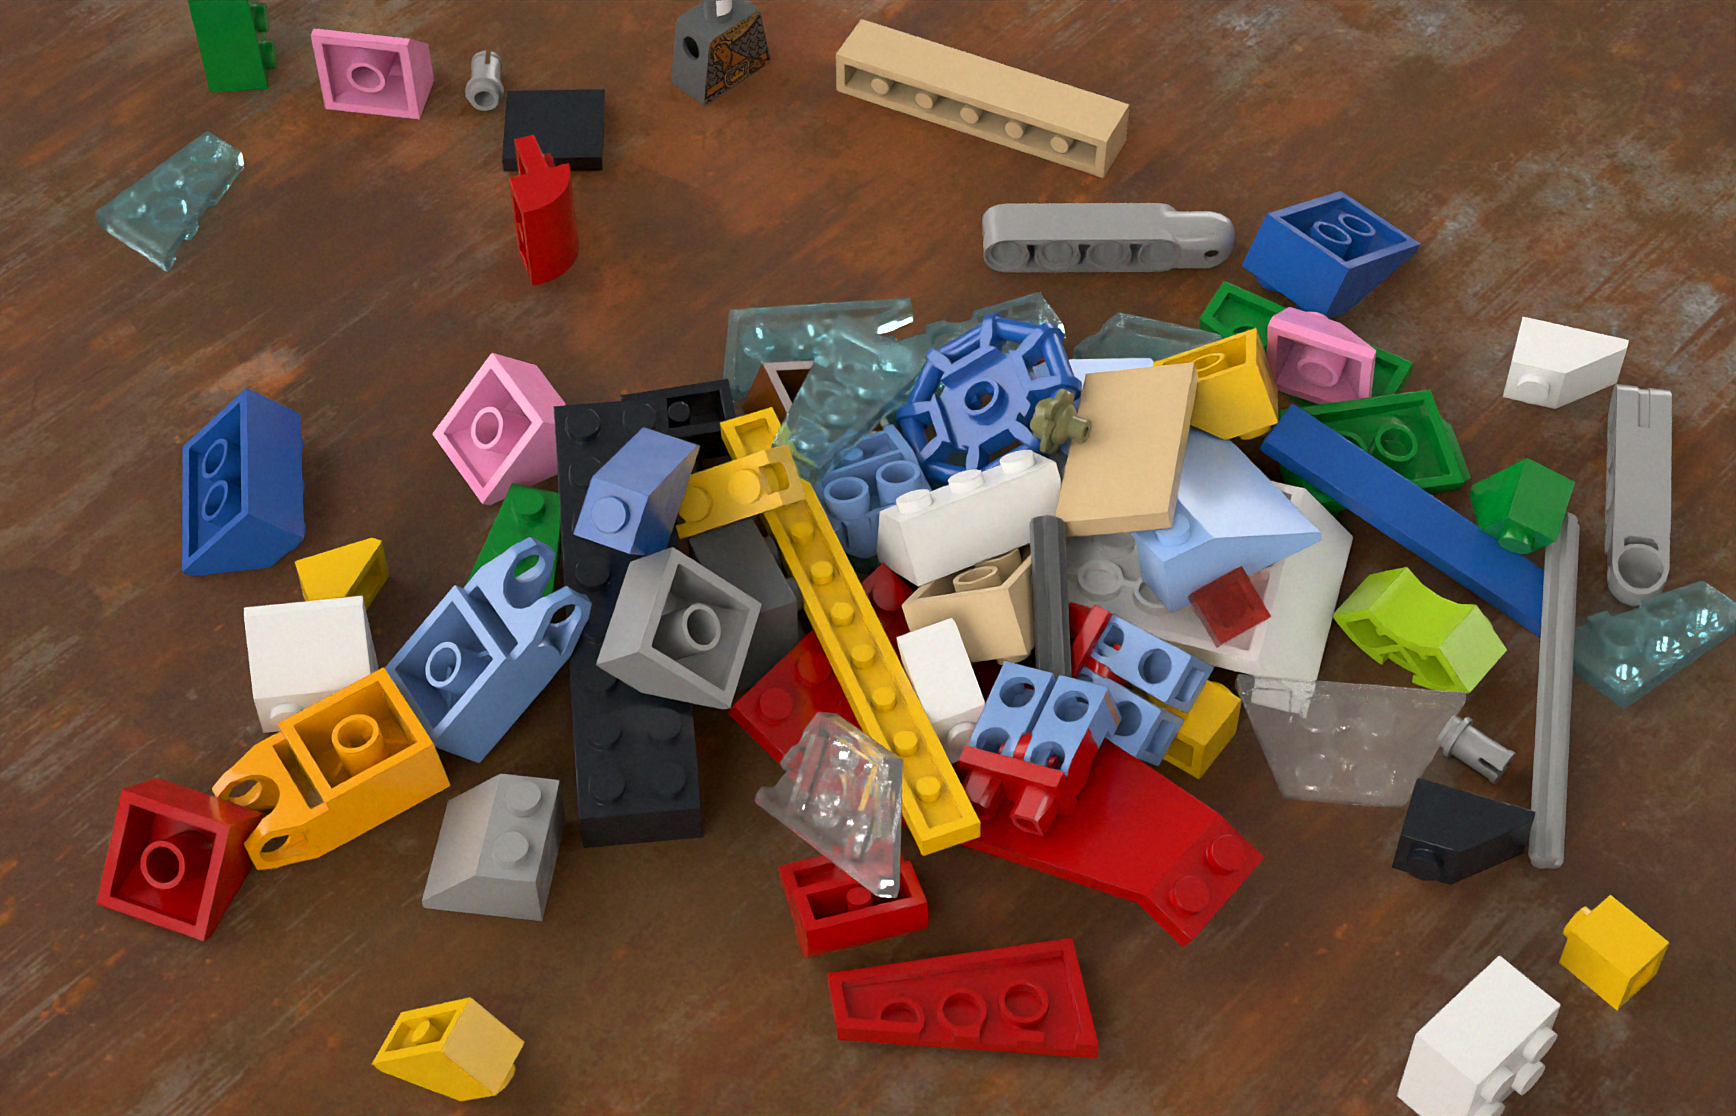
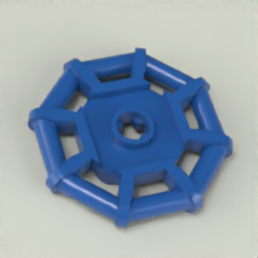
(969, 370)

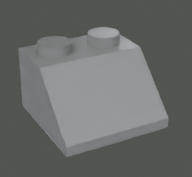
(679, 631)
(498, 849)

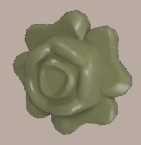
(1057, 422)

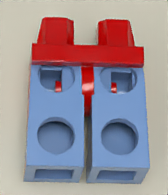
(1122, 654)
(1035, 745)

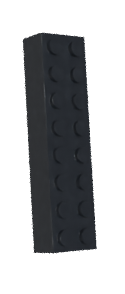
(629, 745)

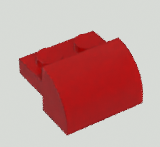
(543, 213)
(840, 913)

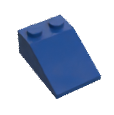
(1326, 253)

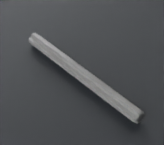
(1554, 698)

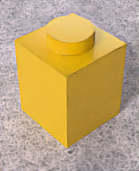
(1612, 951)

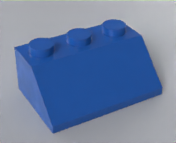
(243, 488)

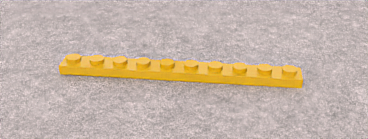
(860, 650)

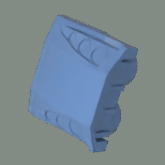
(864, 485)

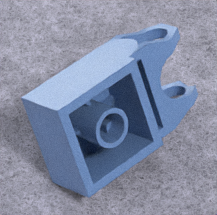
(488, 652)

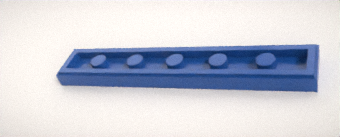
(1408, 515)

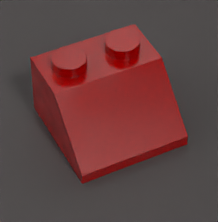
(176, 857)

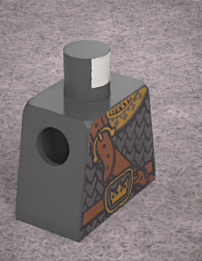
(717, 48)

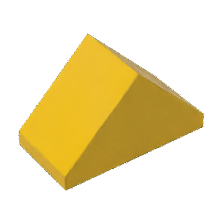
(344, 572)

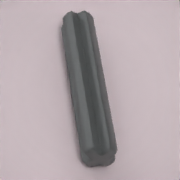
(1050, 595)

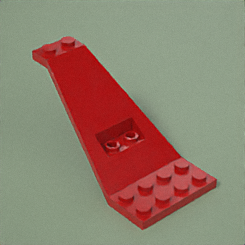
(1130, 827)

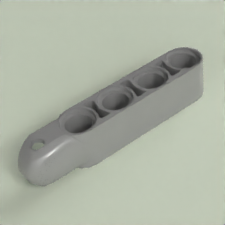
(1102, 237)
(1638, 492)

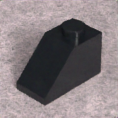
(1458, 833)

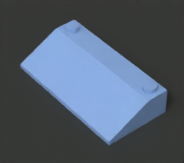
(1222, 514)

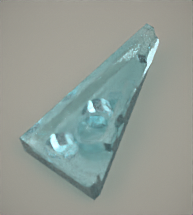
(796, 333)

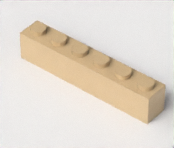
(982, 98)

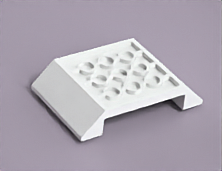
(1295, 590)

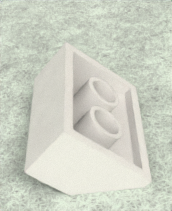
(968, 519)

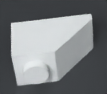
(1561, 363)
(943, 683)

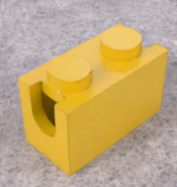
(738, 491)

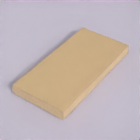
(1135, 451)

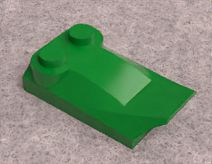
(1399, 432)

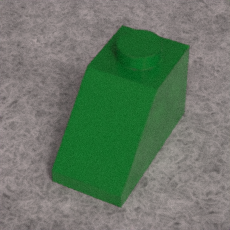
(1522, 505)

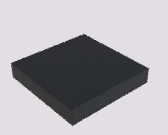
(563, 122)

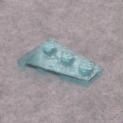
(170, 199)
(1648, 645)

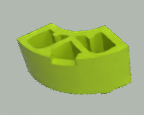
(1433, 637)

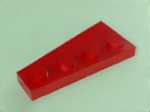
(978, 1000)

